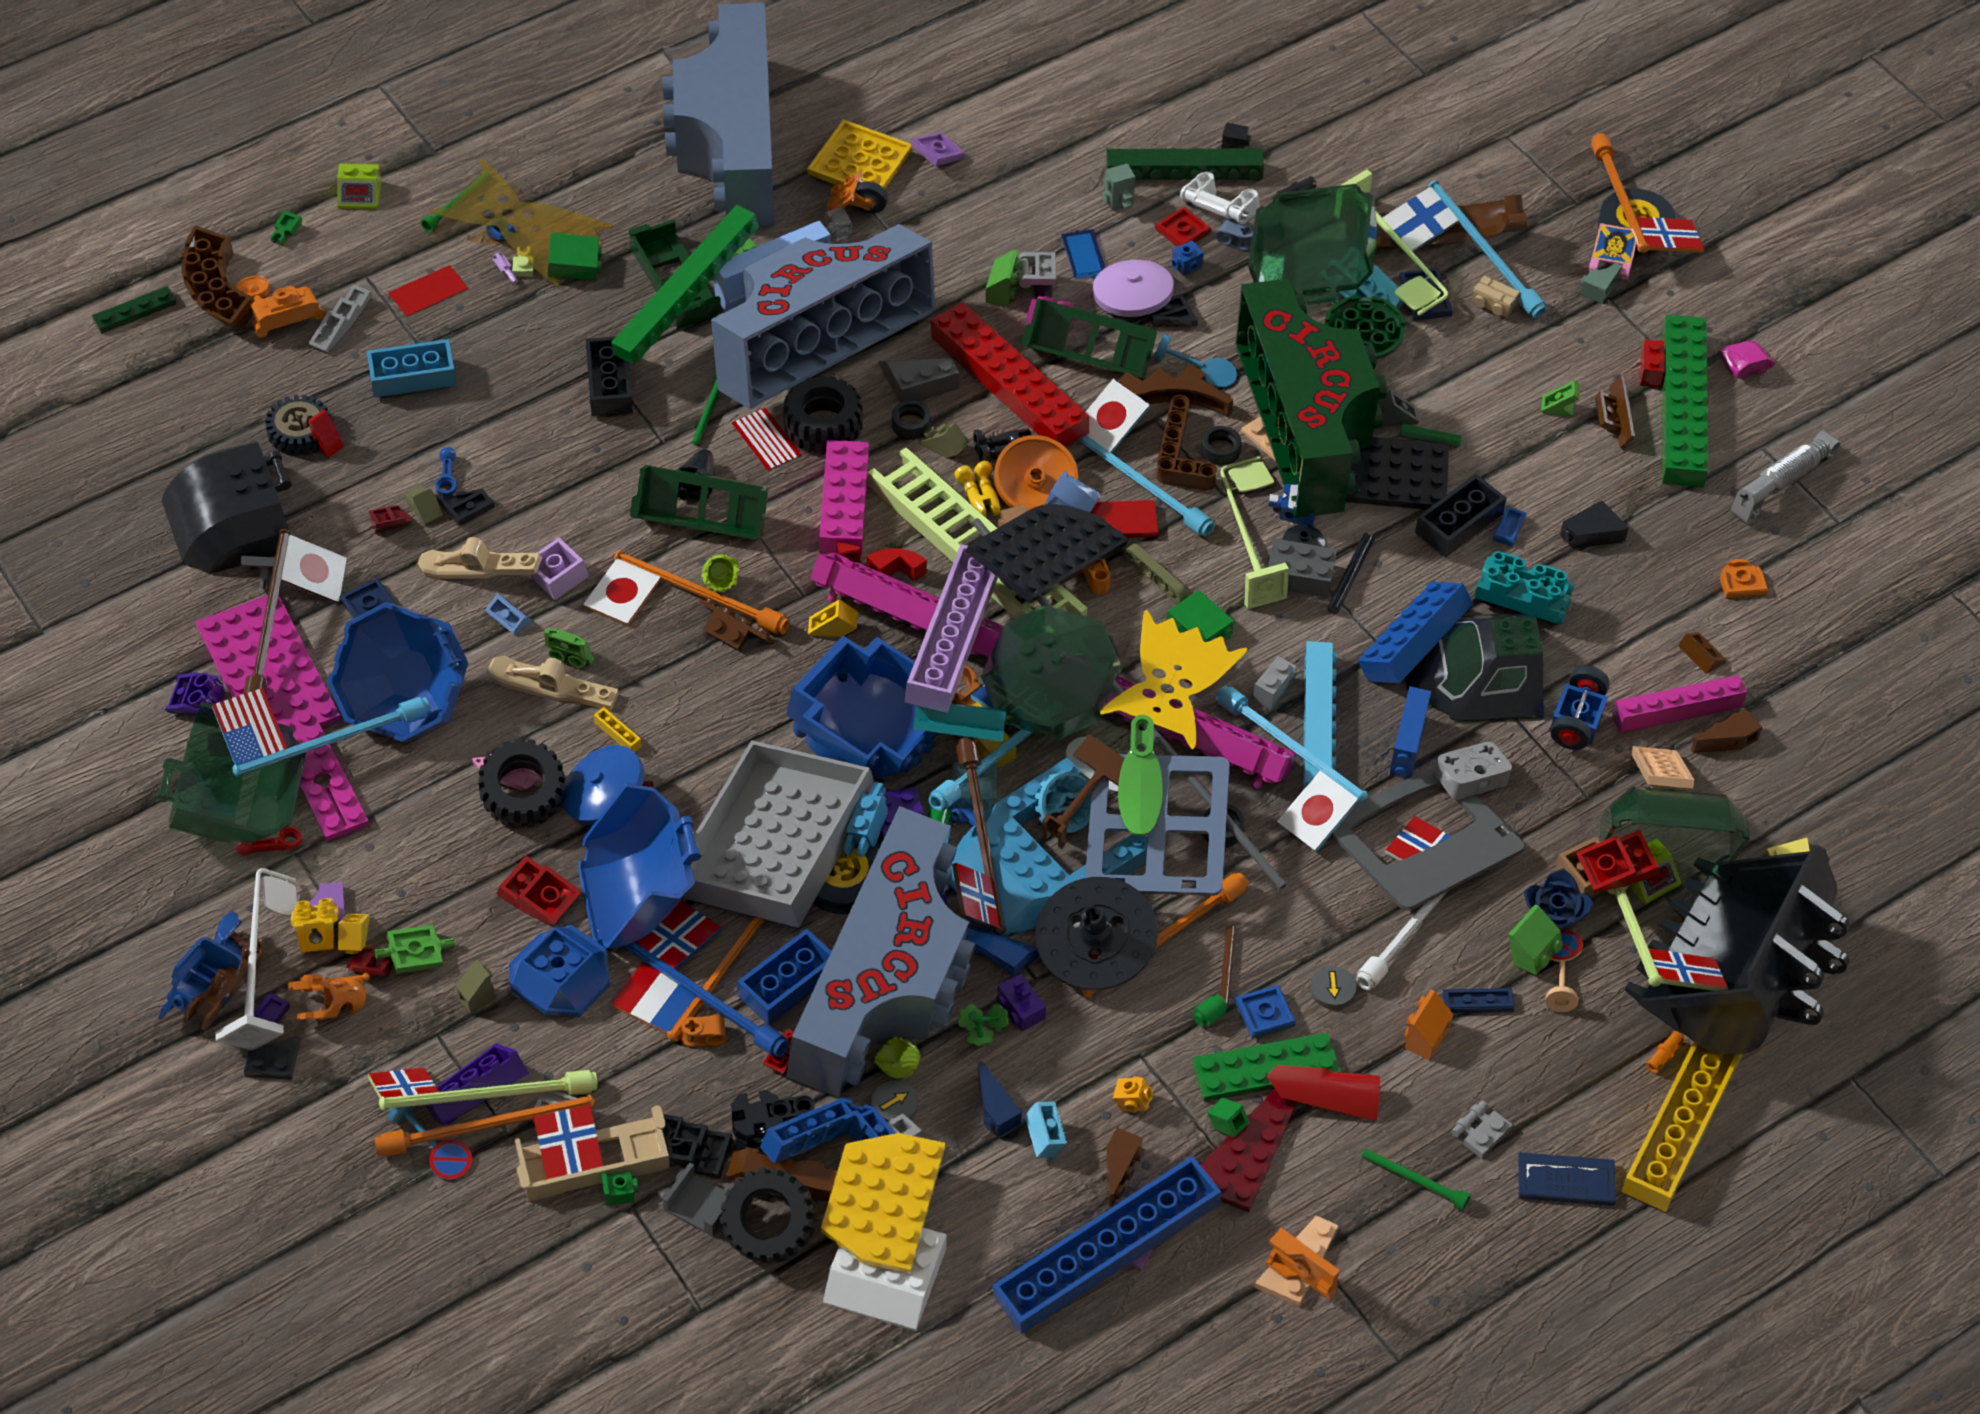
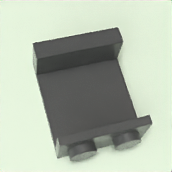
(695, 1201)

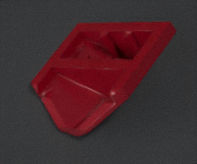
(388, 518)
(367, 963)

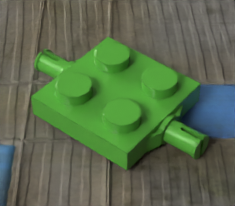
(414, 949)

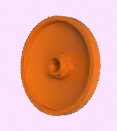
(1030, 470)

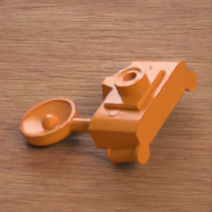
(283, 308)

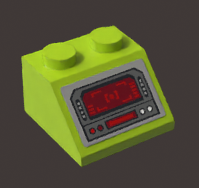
(358, 186)
(1664, 882)

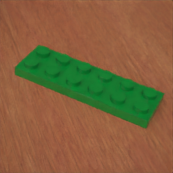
(1247, 1068)

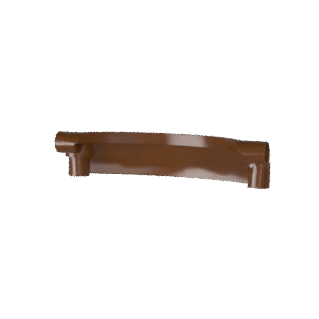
(1488, 218)

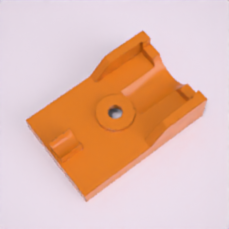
(1294, 1260)

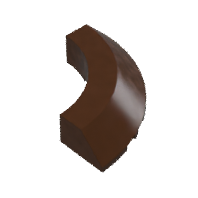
(204, 276)

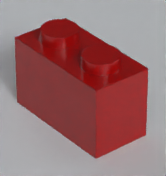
(1652, 363)

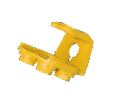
(319, 917)

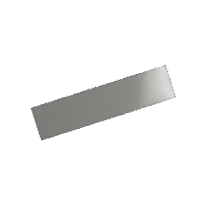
(340, 319)

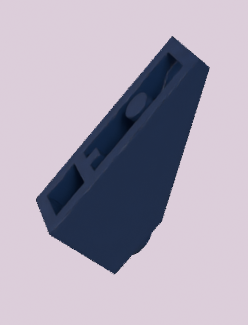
(998, 1108)

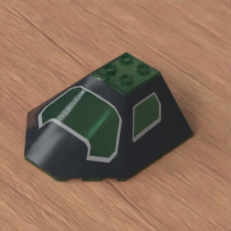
(1485, 669)

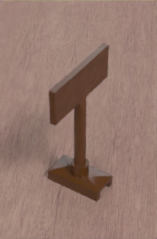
(1106, 764)

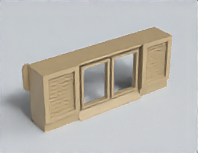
(641, 1147)

